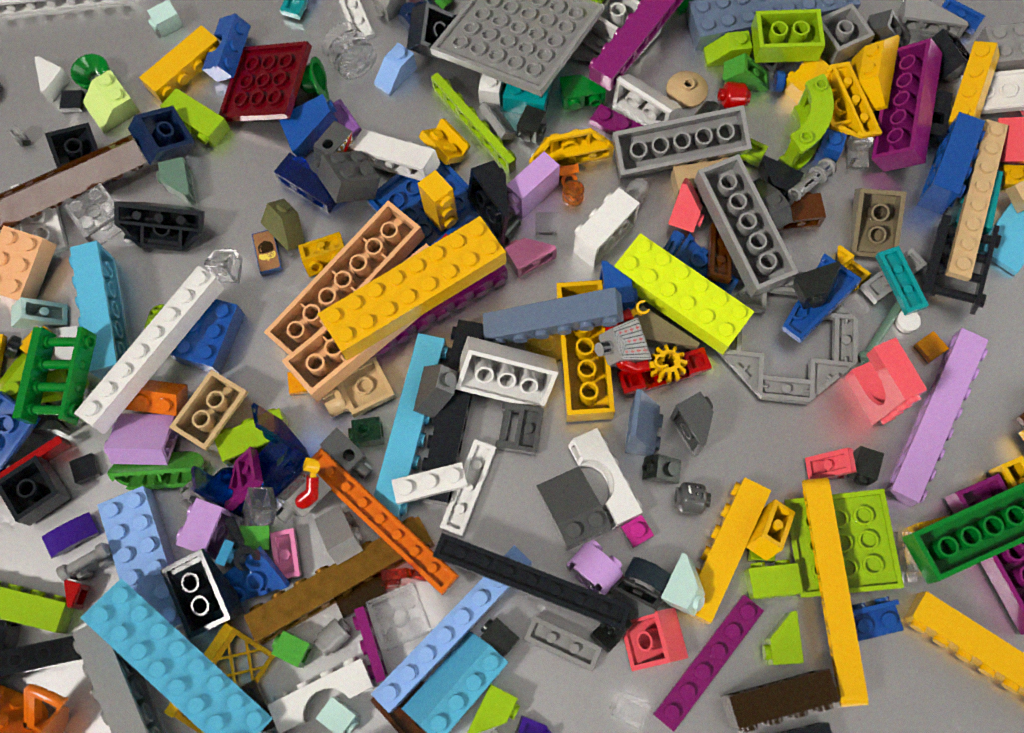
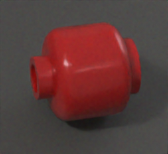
(734, 94)

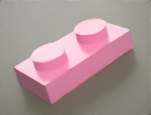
(286, 553)

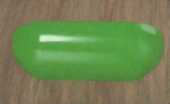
(173, 475)

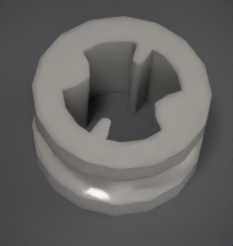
(17, 135)

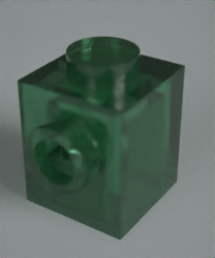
(367, 432)

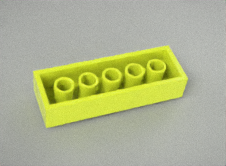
(683, 294)

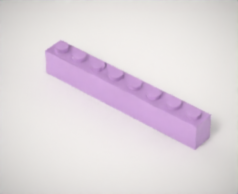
(936, 418)

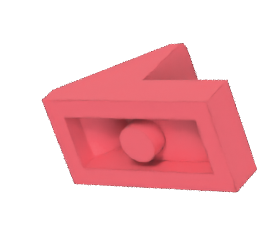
(831, 464)

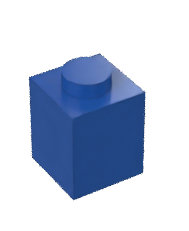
(830, 145)

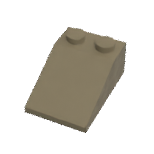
(876, 220)

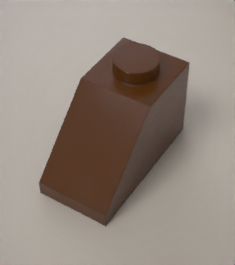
(806, 212)

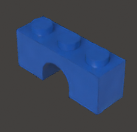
(223, 61)

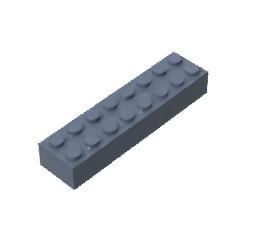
(715, 18)

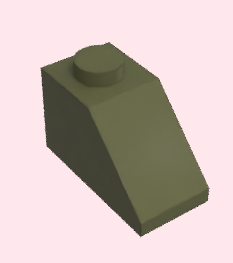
(283, 224)

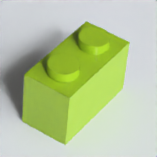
(773, 581)

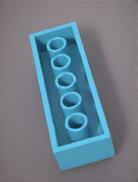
(99, 304)

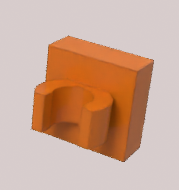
(568, 170)

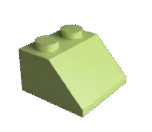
(109, 102)

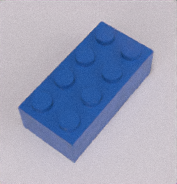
(952, 164)

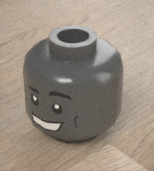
(692, 498)

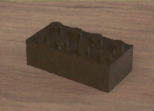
(779, 699)

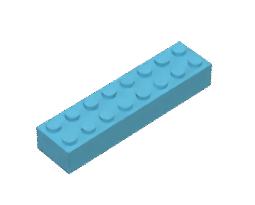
(173, 663)

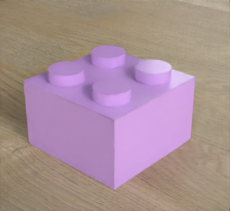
(204, 528)

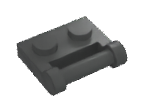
(527, 428)

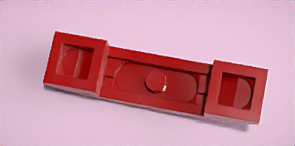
(697, 363)

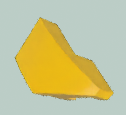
(847, 260)

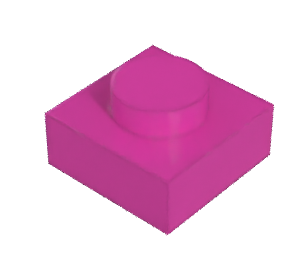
(637, 531)

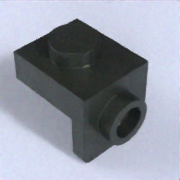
(661, 468)
(609, 636)

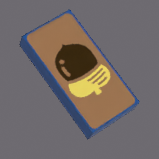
(267, 252)

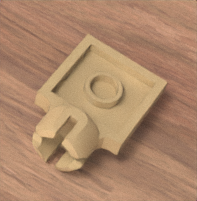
(359, 391)

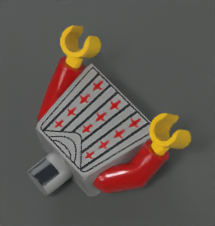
(626, 345)
(302, 492)

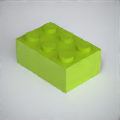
(787, 35)

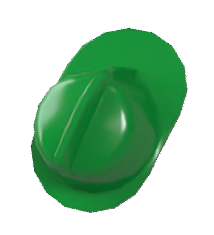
(314, 78)

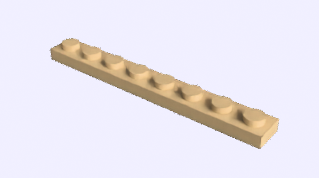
(976, 202)

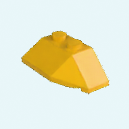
(875, 70)
(851, 108)
(575, 147)

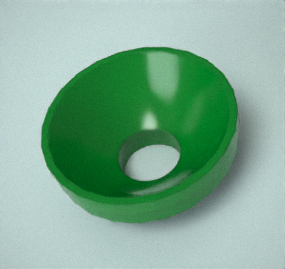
(86, 67)

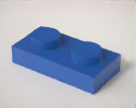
(973, 17)

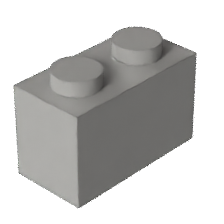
(339, 535)

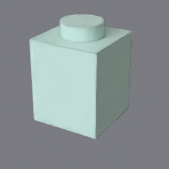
(164, 18)
(338, 716)

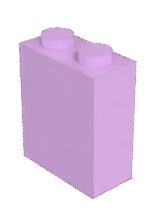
(533, 185)
(141, 439)

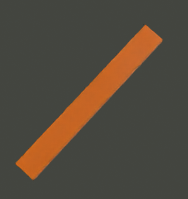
(385, 523)

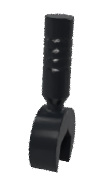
(243, 550)

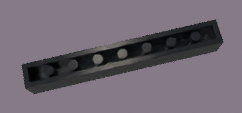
(452, 419)

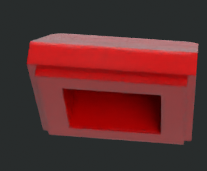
(76, 594)

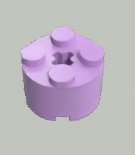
(595, 568)

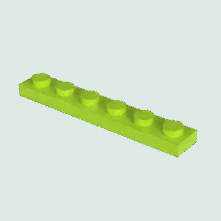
(479, 128)

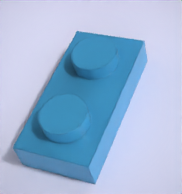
(226, 553)

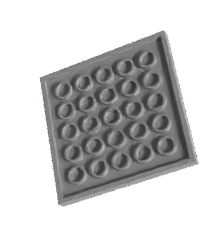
(517, 39)

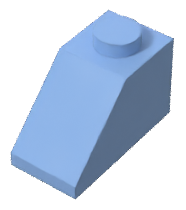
(395, 69)

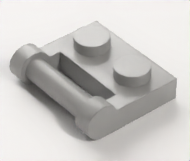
(85, 565)

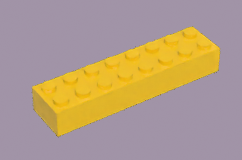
(413, 288)

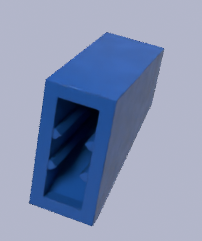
(308, 124)

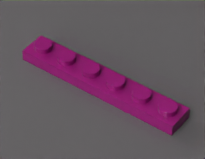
(708, 663)

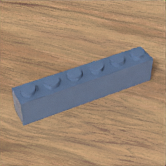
(554, 317)

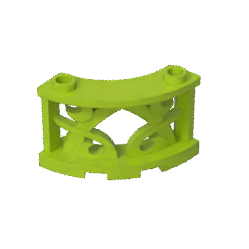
(813, 119)

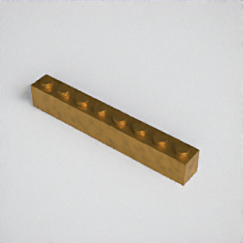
(319, 591)

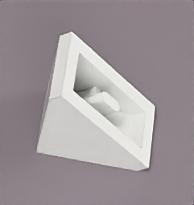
(51, 78)

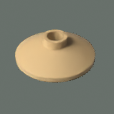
(687, 96)

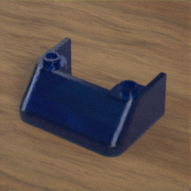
(279, 462)

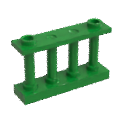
(35, 374)

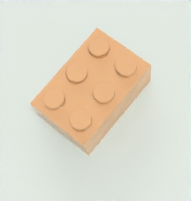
(23, 263)

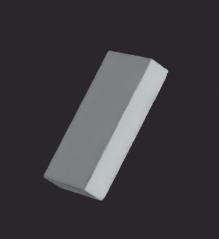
(498, 121)

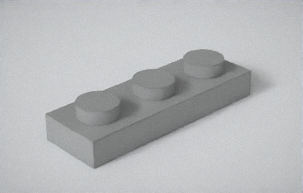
(878, 286)
(563, 643)

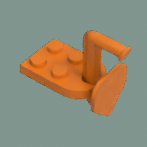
(28, 714)

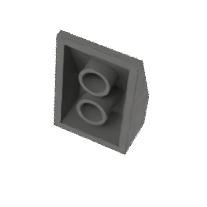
(574, 508)

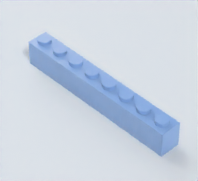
(443, 639)

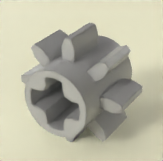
(188, 496)

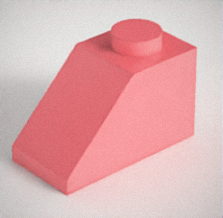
(687, 208)

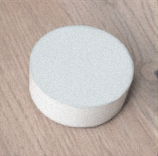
(907, 323)

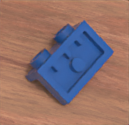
(876, 619)

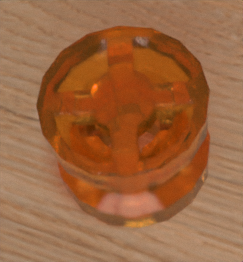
(575, 188)

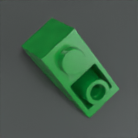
(580, 92)

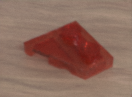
(395, 577)

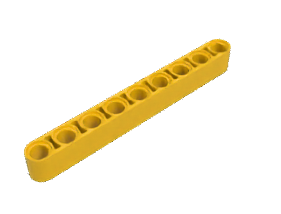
(834, 593)

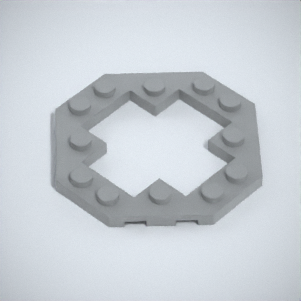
(820, 371)

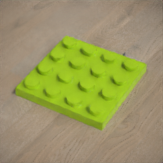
(865, 543)

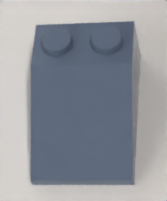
(643, 425)

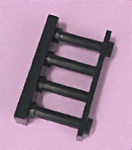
(936, 268)

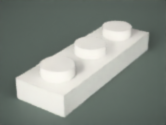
(429, 483)

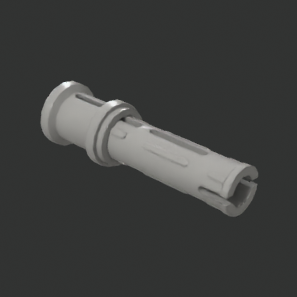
(800, 189)

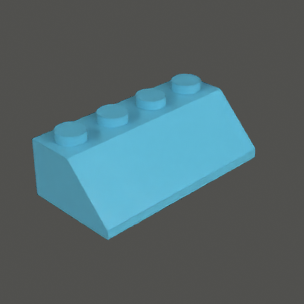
(455, 685)

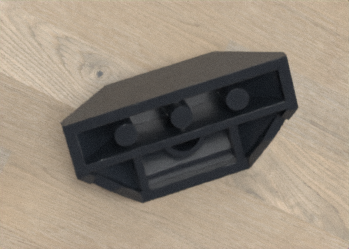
(159, 224)

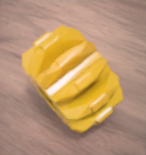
(676, 361)

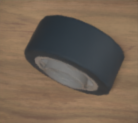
(648, 574)

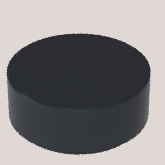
(12, 346)

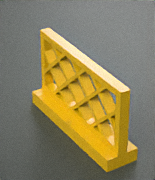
(215, 652)

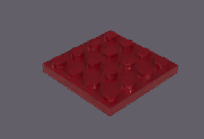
(266, 82)

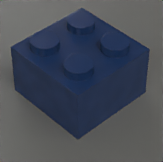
(161, 135)

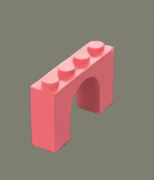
(886, 383)

